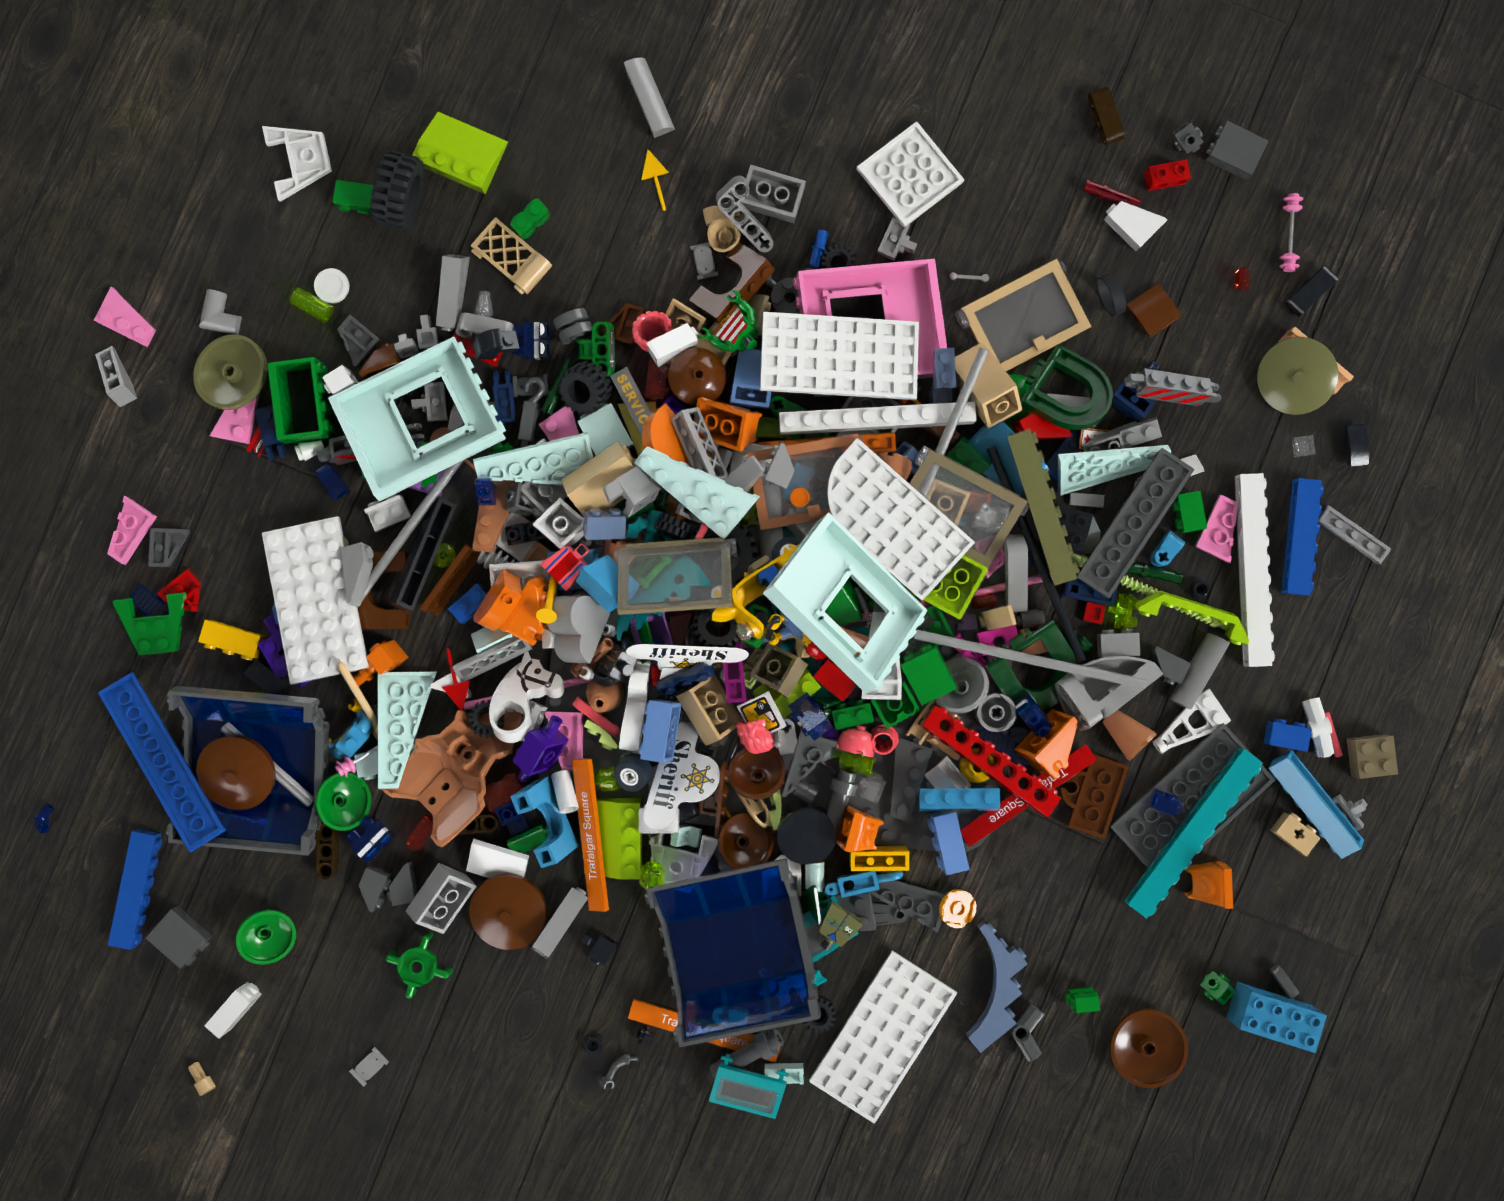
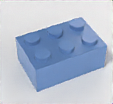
(660, 730)
(948, 841)

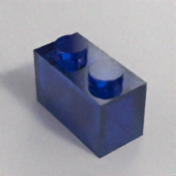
(810, 716)

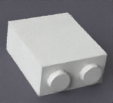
(233, 1009)

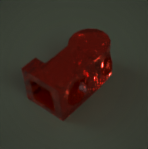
(419, 836)

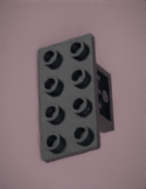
(1076, 524)

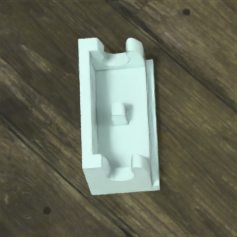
(794, 1069)

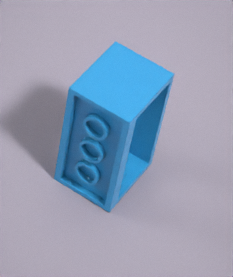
(1276, 1017)

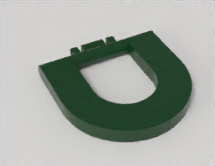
(1056, 412)
(1057, 649)

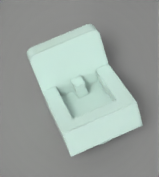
(687, 835)

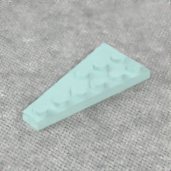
(537, 463)
(1096, 467)
(703, 494)
(400, 710)

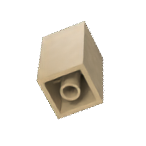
(994, 390)
(587, 482)

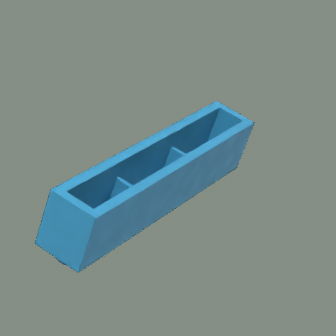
(1316, 804)

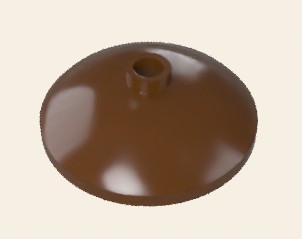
(686, 384)
(747, 766)
(756, 841)

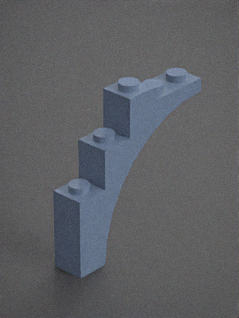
(995, 1018)

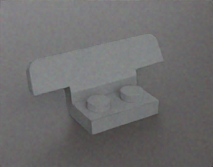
(635, 487)

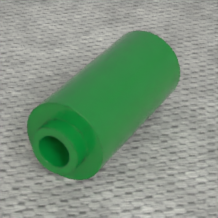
(528, 840)

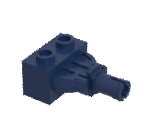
(1127, 401)

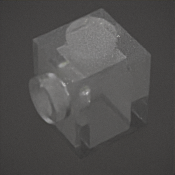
(871, 787)

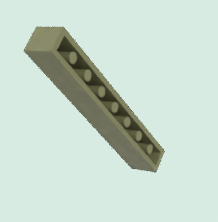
(1042, 507)

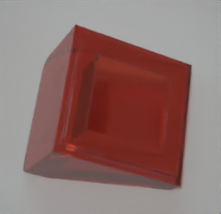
(1242, 279)

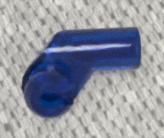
(42, 818)

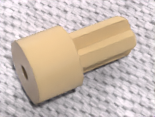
(203, 1083)

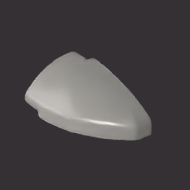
(1094, 698)

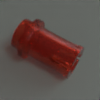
(984, 601)

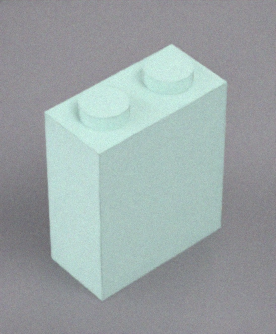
(604, 428)

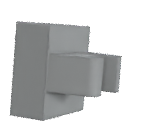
(406, 347)

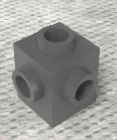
(1183, 133)

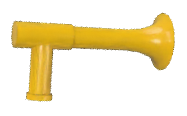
(547, 615)

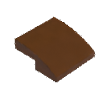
(1154, 310)

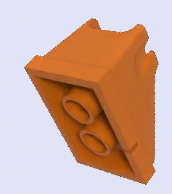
(729, 424)
(523, 620)
(1051, 751)
(858, 830)
(1212, 883)

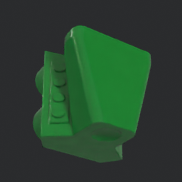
(844, 606)
(895, 711)

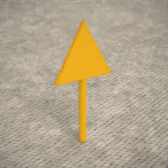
(653, 169)

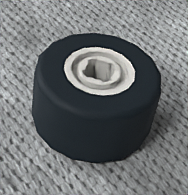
(632, 772)

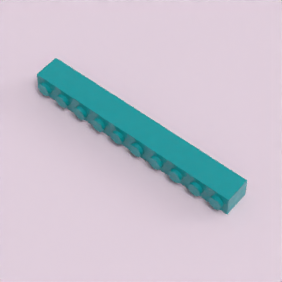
(1193, 832)

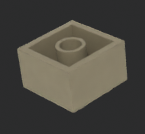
(778, 670)
(1372, 756)

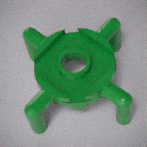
(426, 958)

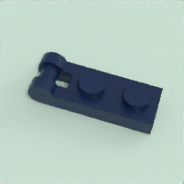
(1086, 593)

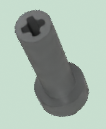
(843, 787)
(764, 1045)

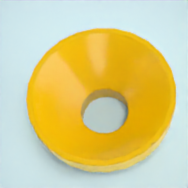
(968, 771)

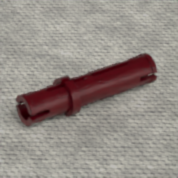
(1104, 191)

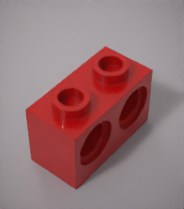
(1167, 175)

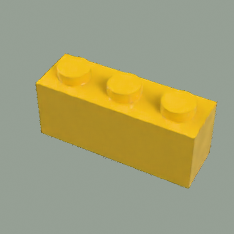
(231, 639)
(882, 859)

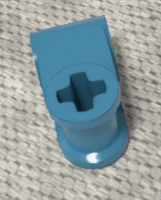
(1168, 546)

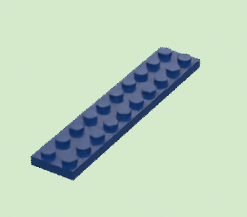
(162, 762)

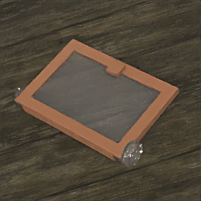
(812, 468)

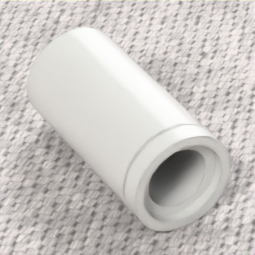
(564, 791)

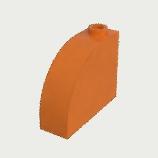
(661, 435)
(499, 601)

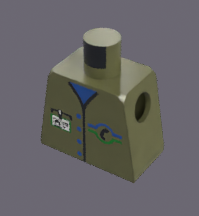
(838, 926)

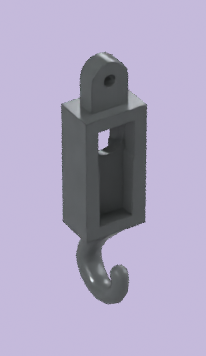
(530, 413)

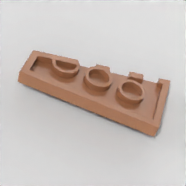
(491, 519)

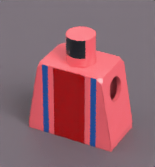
(566, 564)

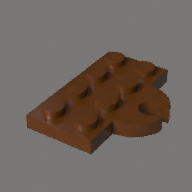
(1095, 796)

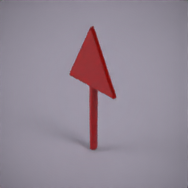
(457, 691)

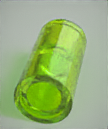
(311, 305)

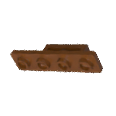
(714, 804)

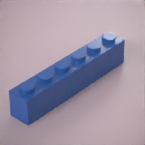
(1301, 537)
(134, 889)

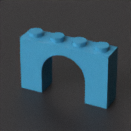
(966, 798)
(560, 839)

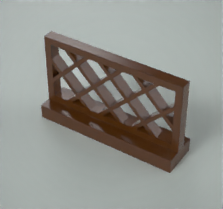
(451, 581)

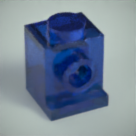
(1166, 803)

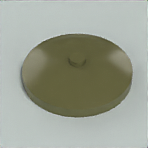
(230, 372)
(1297, 375)

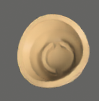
(723, 235)

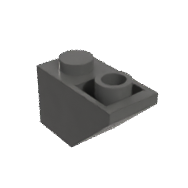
(373, 885)

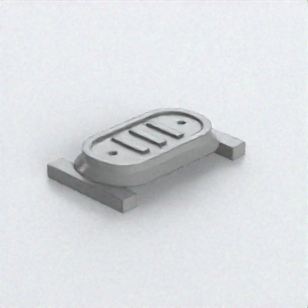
(704, 260)
(369, 1066)

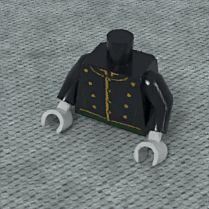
(615, 664)

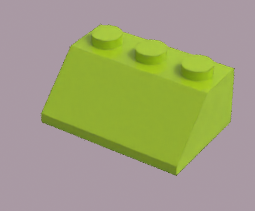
(805, 684)

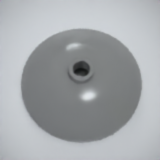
(976, 684)

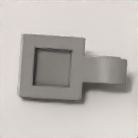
(427, 336)

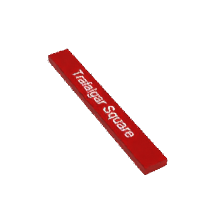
(1013, 806)

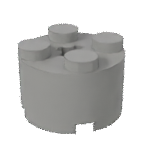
(1006, 712)

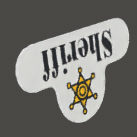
(685, 656)
(685, 779)

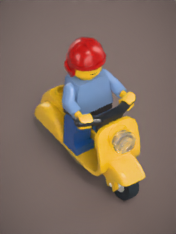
(751, 588)

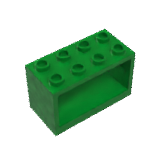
(282, 404)

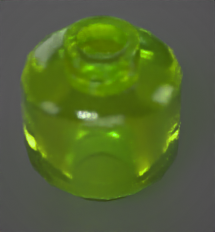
(447, 561)
(606, 780)
(651, 875)

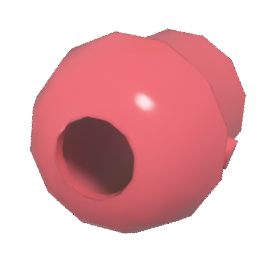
(884, 747)

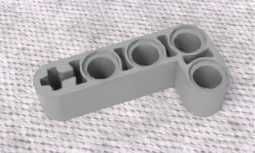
(746, 218)
(1016, 572)

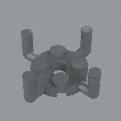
(778, 293)

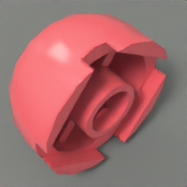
(856, 741)

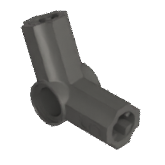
(1026, 1042)

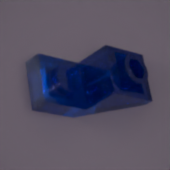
(508, 816)

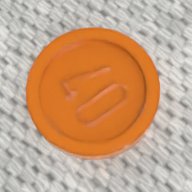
(799, 497)

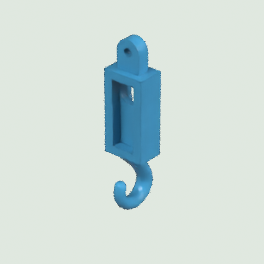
(863, 882)

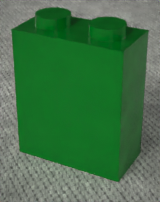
(928, 673)

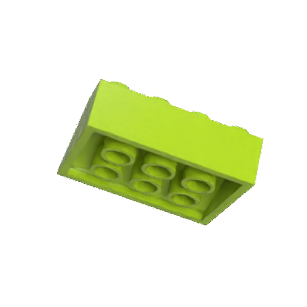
(460, 152)
(956, 587)
(620, 837)

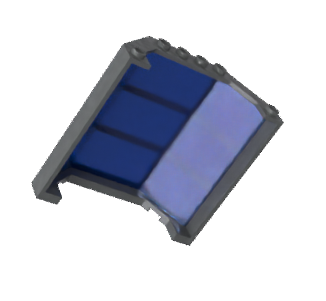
(294, 738)
(736, 952)

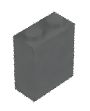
(1236, 150)
(179, 937)

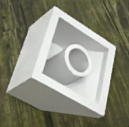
(561, 524)

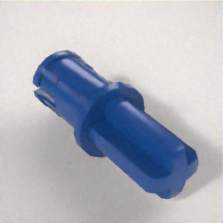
(818, 249)

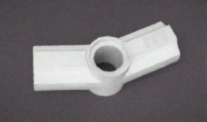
(1320, 727)

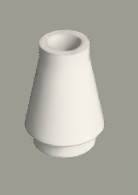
(308, 449)

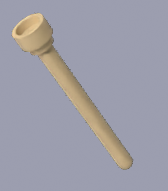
(359, 696)

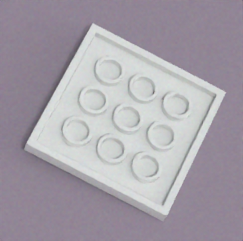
(910, 174)

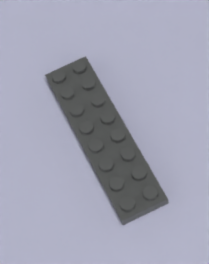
(1135, 523)

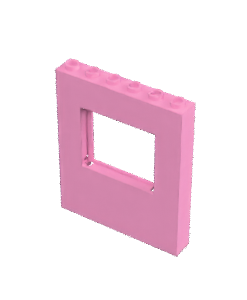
(907, 294)

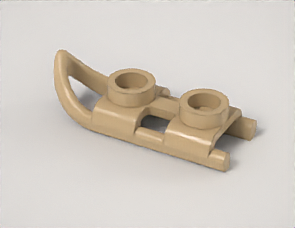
(915, 729)
(755, 809)

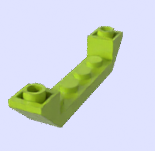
(1152, 603)

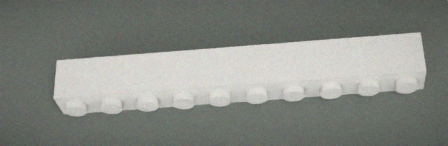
(872, 418)
(1253, 569)

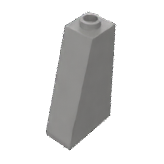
(451, 290)
(560, 922)

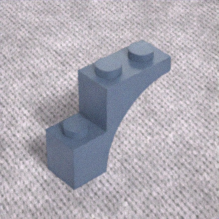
(943, 376)

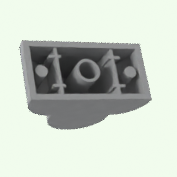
(577, 626)

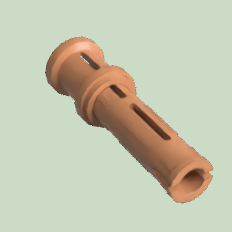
(606, 645)

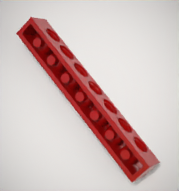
(1049, 797)

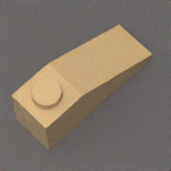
(997, 618)

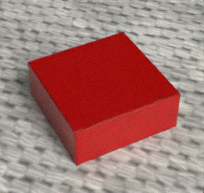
(1093, 613)

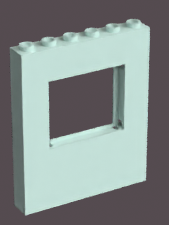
(381, 436)
(813, 580)

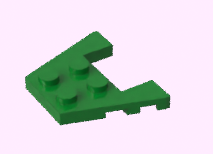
(153, 633)

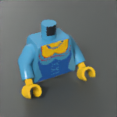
(353, 736)

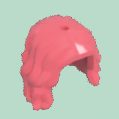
(649, 327)
(755, 736)

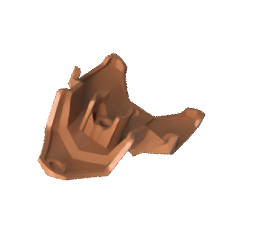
(458, 760)

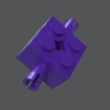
(273, 650)
(540, 749)

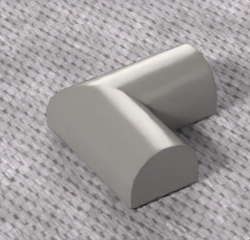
(213, 314)

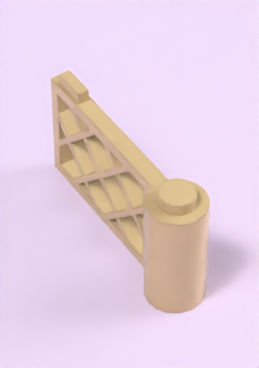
(528, 273)

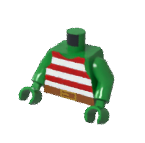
(737, 329)

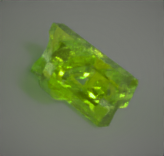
(1125, 605)
(857, 763)

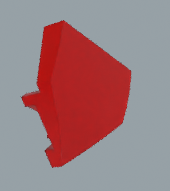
(187, 583)

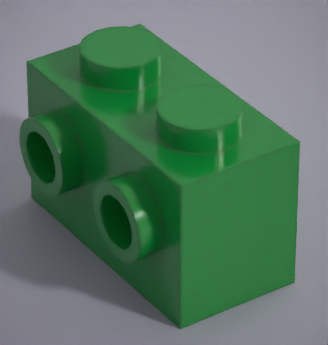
(353, 196)
(1189, 512)
(853, 713)

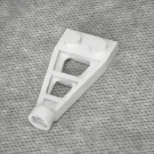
(1211, 711)

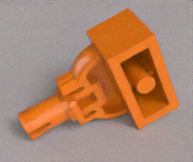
(382, 659)

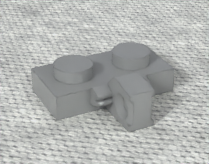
(896, 241)
(433, 402)
(1351, 810)

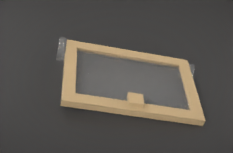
(1026, 316)

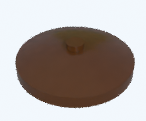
(236, 772)
(508, 911)
(1148, 1048)

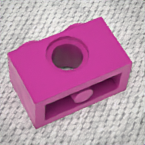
(988, 637)

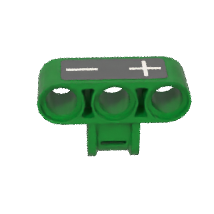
(592, 348)

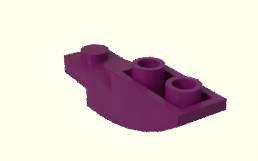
(734, 676)

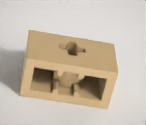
(1285, 828)

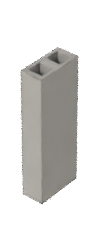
(1086, 500)

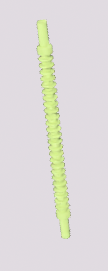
(1144, 589)

